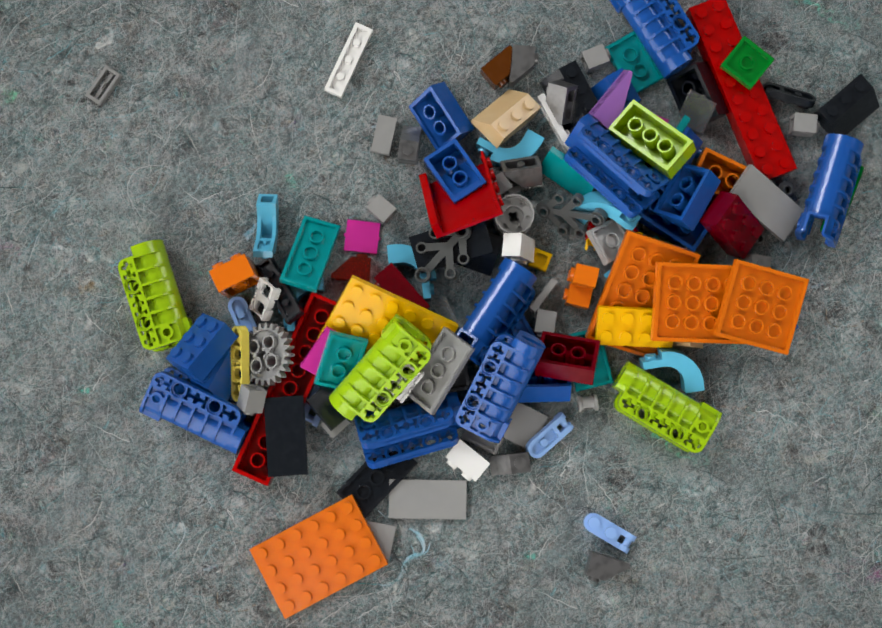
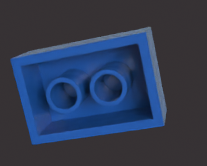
(202, 347)

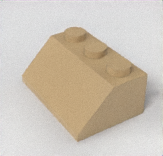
(506, 116)

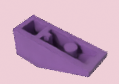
(613, 100)

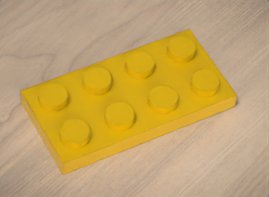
(626, 327)

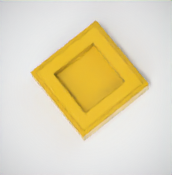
(541, 260)

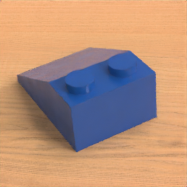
(454, 171)

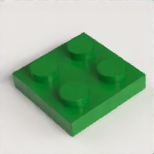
(747, 63)

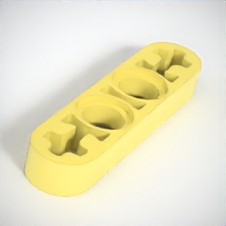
(237, 363)

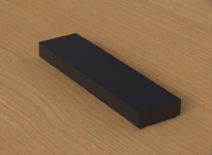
(287, 302)

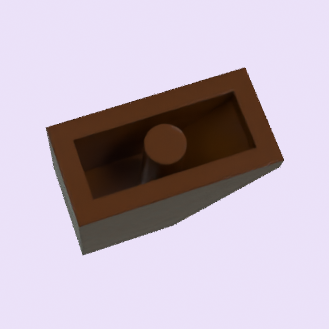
(497, 70)

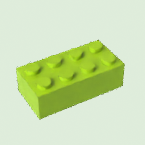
(652, 139)

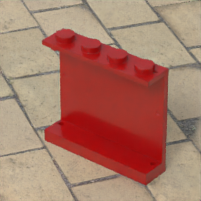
(473, 209)

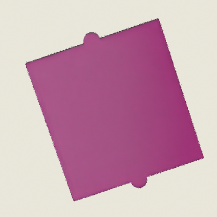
(362, 236)

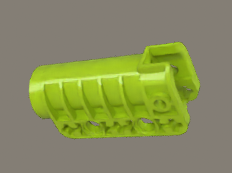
(158, 296)
(379, 367)
(665, 404)

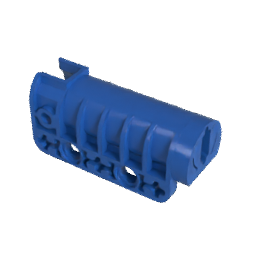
(661, 32)
(612, 167)
(832, 187)
(498, 309)
(504, 388)
(195, 410)
(406, 428)

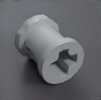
(587, 403)

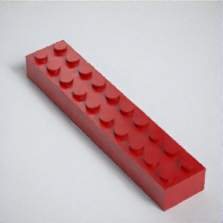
(749, 110)
(253, 454)

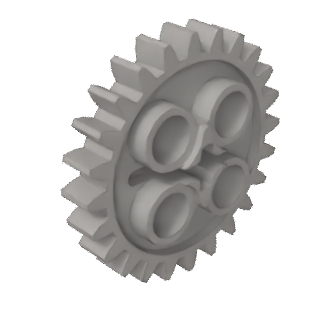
(269, 354)

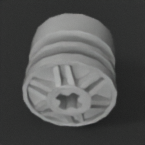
(515, 205)

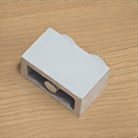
(518, 248)
(466, 460)

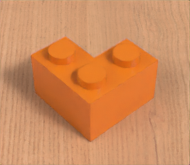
(581, 285)

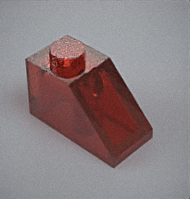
(358, 266)

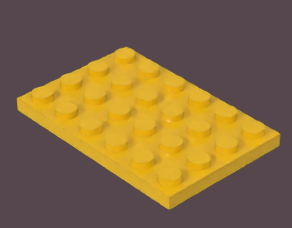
(367, 309)

